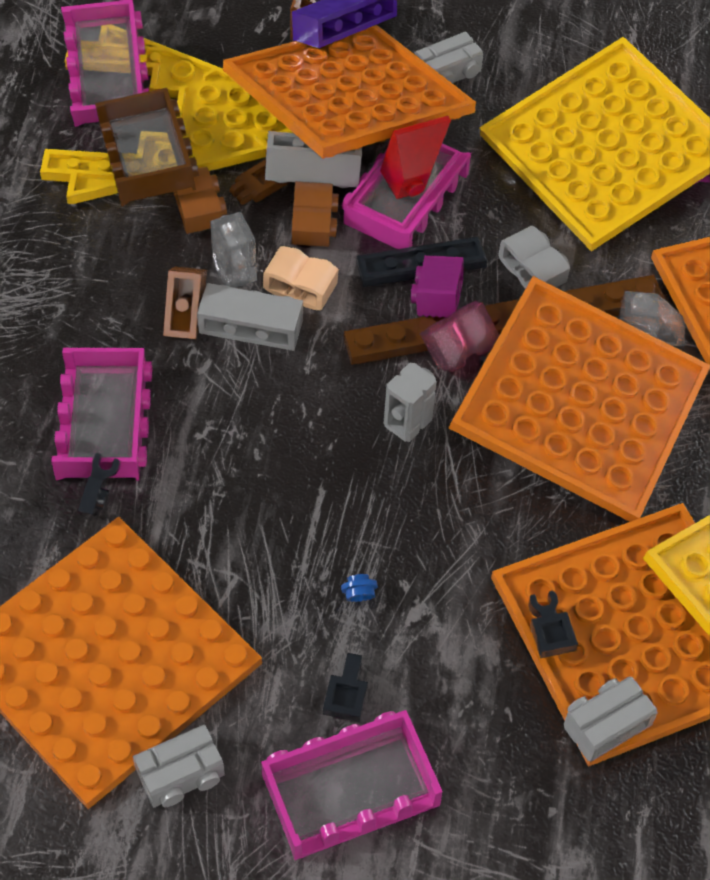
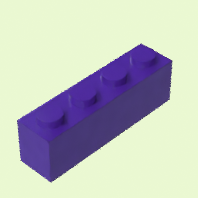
(336, 19)

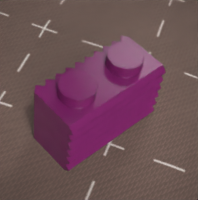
(438, 286)

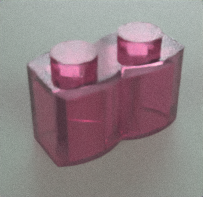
(460, 336)

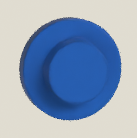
(359, 588)

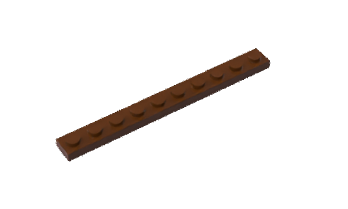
(404, 336)

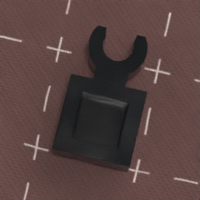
(551, 630)

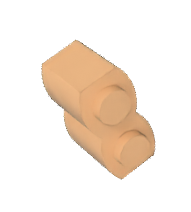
(300, 277)

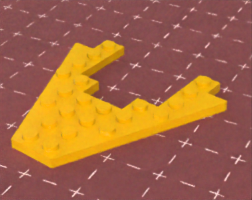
(218, 117)

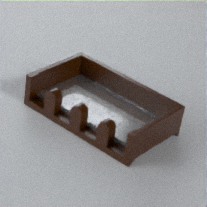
(146, 145)

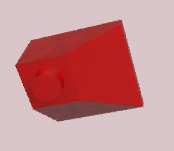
(413, 156)

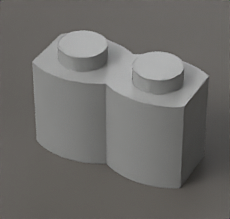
(531, 255)

